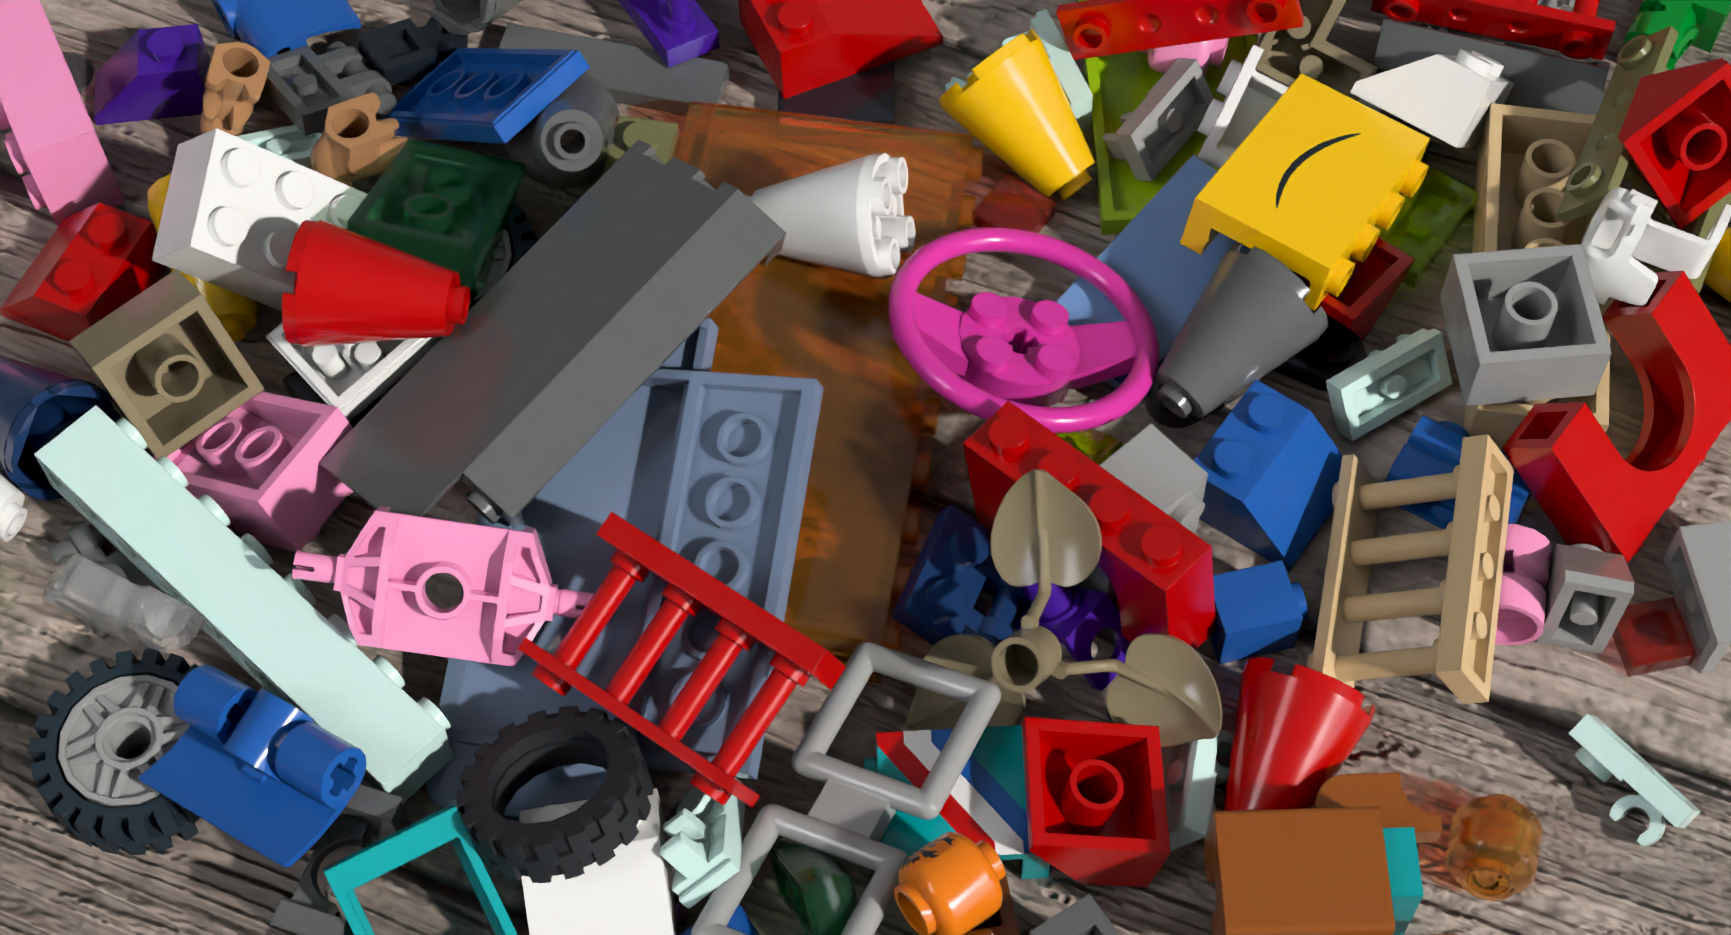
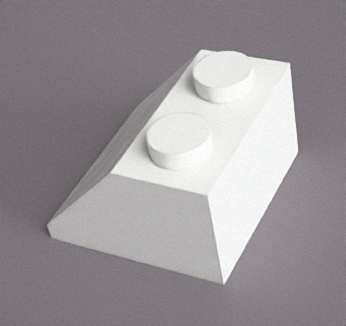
(1440, 94)
(618, 898)

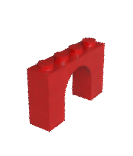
(1687, 404)
(1149, 557)

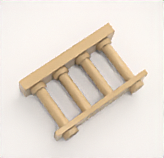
(1465, 598)

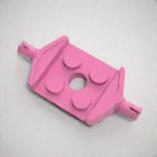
(386, 577)

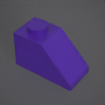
(153, 77)

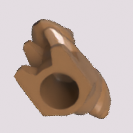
(232, 87)
(356, 142)

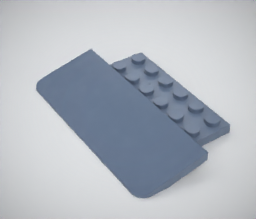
(710, 473)

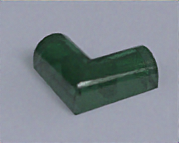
(813, 887)

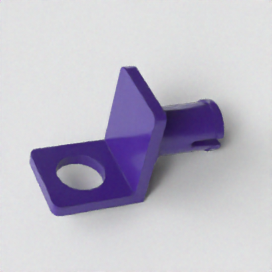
(1075, 619)

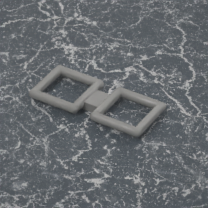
(856, 801)

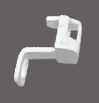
(1625, 231)

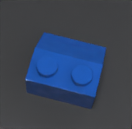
(1270, 475)

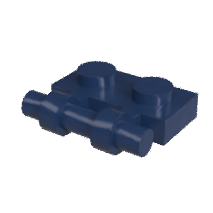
(949, 579)

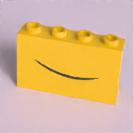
(1312, 185)

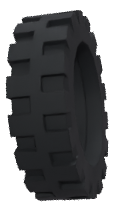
(573, 839)

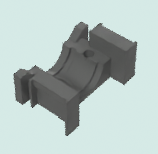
(362, 822)

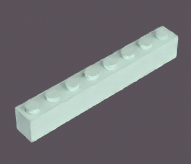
(246, 605)

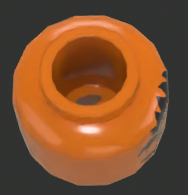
(950, 885)

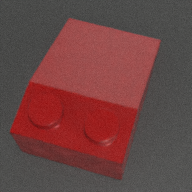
(830, 40)

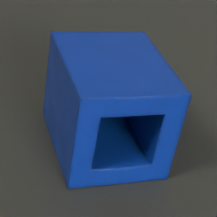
(1256, 612)

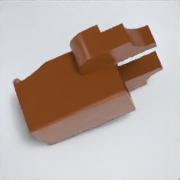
(1314, 865)

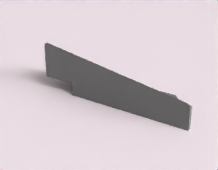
(1539, 75)

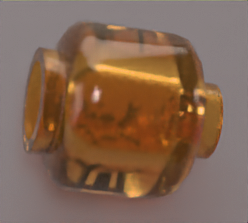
(1494, 847)

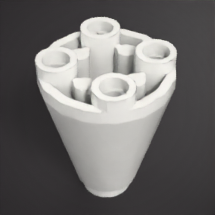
(845, 215)

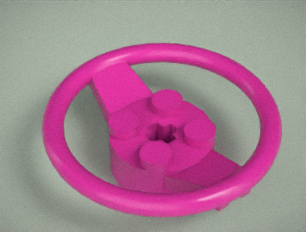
(1020, 346)

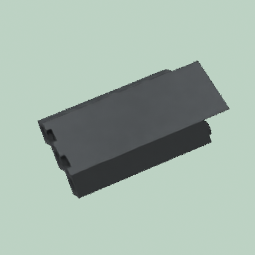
(559, 341)

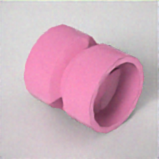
(1522, 591)

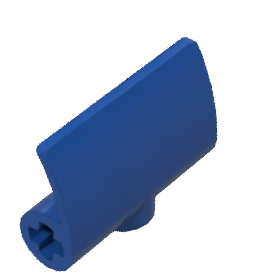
(283, 24)
(255, 766)

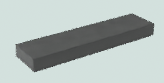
(632, 72)

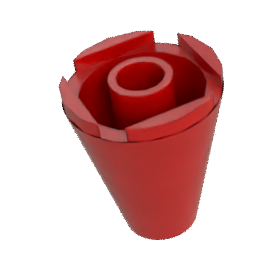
(365, 291)
(1290, 736)

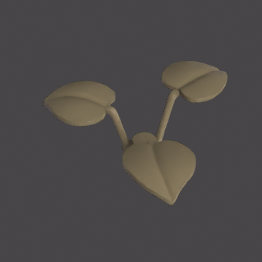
(1048, 538)

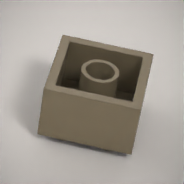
(167, 364)

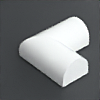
(352, 373)

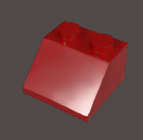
(85, 272)
(1096, 799)

